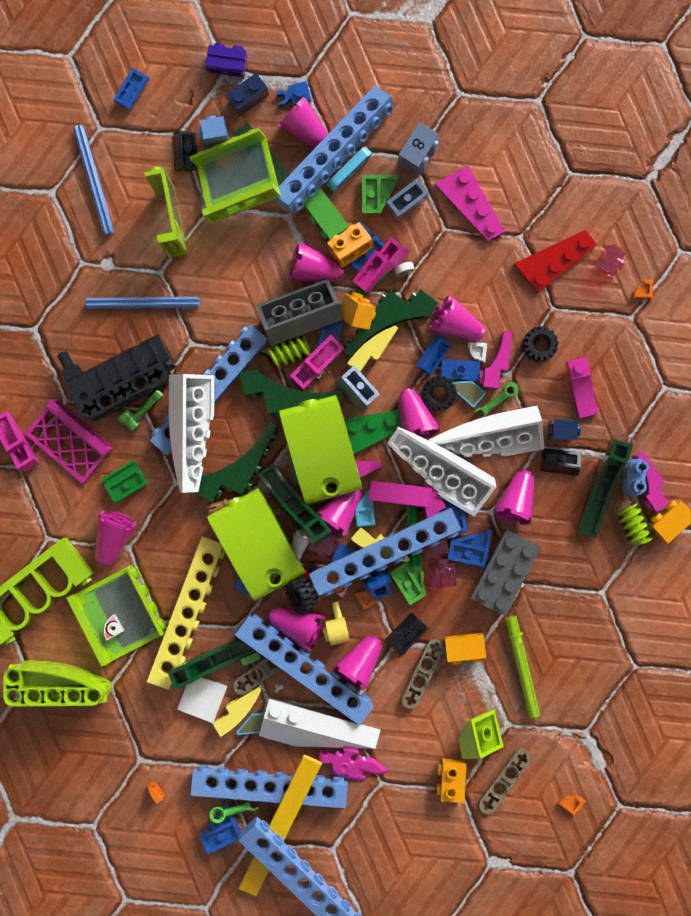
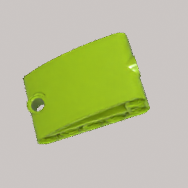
(320, 448)
(256, 544)
(53, 681)

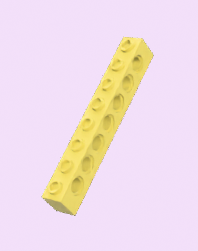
(158, 675)

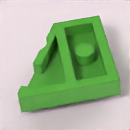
(376, 192)
(409, 581)

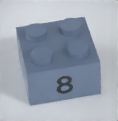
(417, 149)

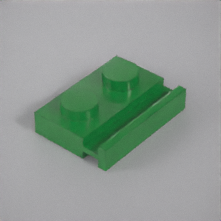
(124, 481)

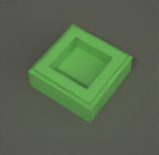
(251, 658)

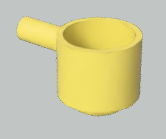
(336, 629)

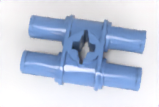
(634, 477)

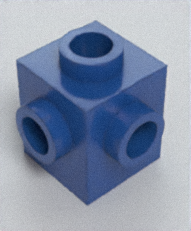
(378, 584)

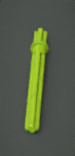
(522, 666)

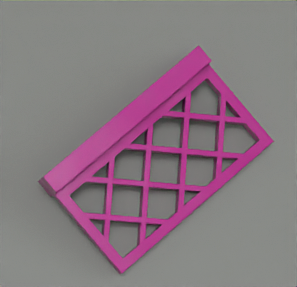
(75, 426)

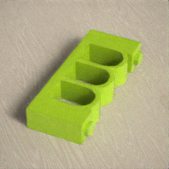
(71, 563)

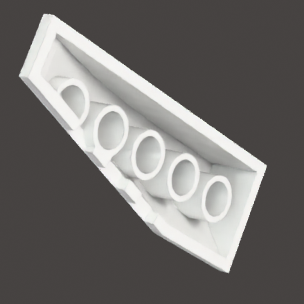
(189, 421)
(500, 434)
(444, 471)
(314, 729)

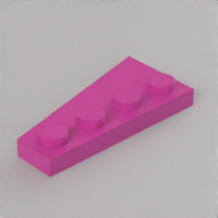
(466, 195)

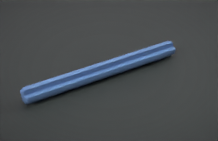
(93, 180)
(142, 302)

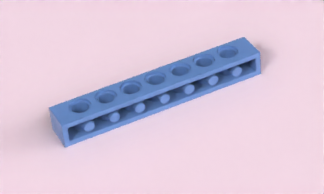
(334, 150)
(258, 342)
(319, 576)
(356, 712)
(202, 788)
(291, 877)

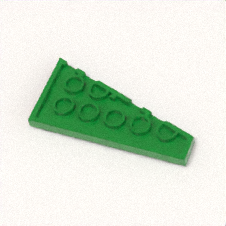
(367, 430)

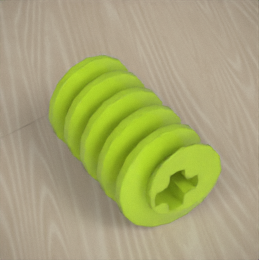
(290, 351)
(634, 525)

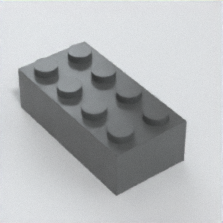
(299, 312)
(504, 572)

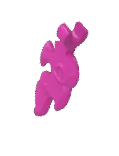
(345, 767)

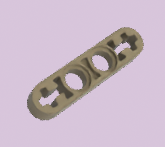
(267, 672)
(420, 672)
(508, 783)

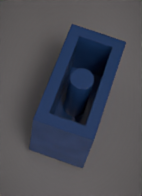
(247, 94)
(563, 430)

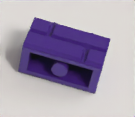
(226, 60)

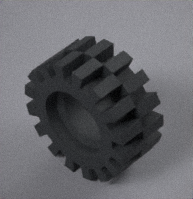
(548, 335)
(431, 401)
(302, 595)

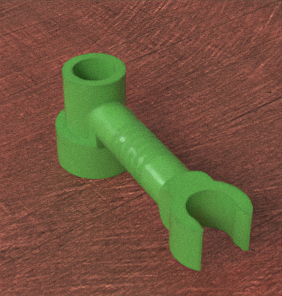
(501, 397)
(131, 420)
(229, 812)

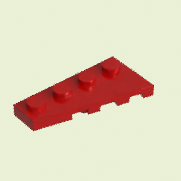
(551, 262)

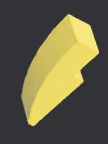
(372, 348)
(364, 539)
(237, 711)

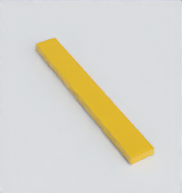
(283, 819)

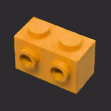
(350, 244)
(357, 310)
(671, 520)
(464, 647)
(452, 780)

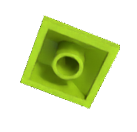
(480, 736)

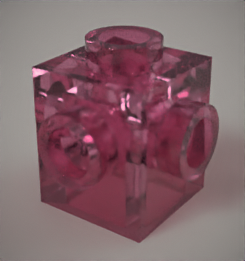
(442, 573)

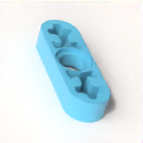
(349, 169)

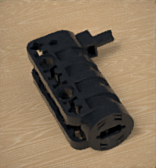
(116, 376)

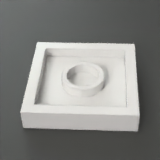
(202, 698)

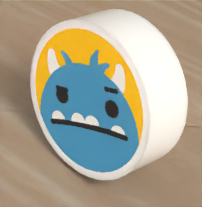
(404, 269)

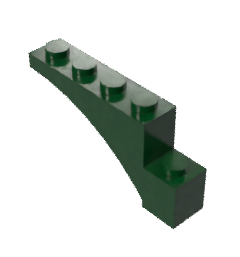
(392, 312)
(277, 396)
(238, 474)
(602, 486)
(298, 512)
(210, 661)

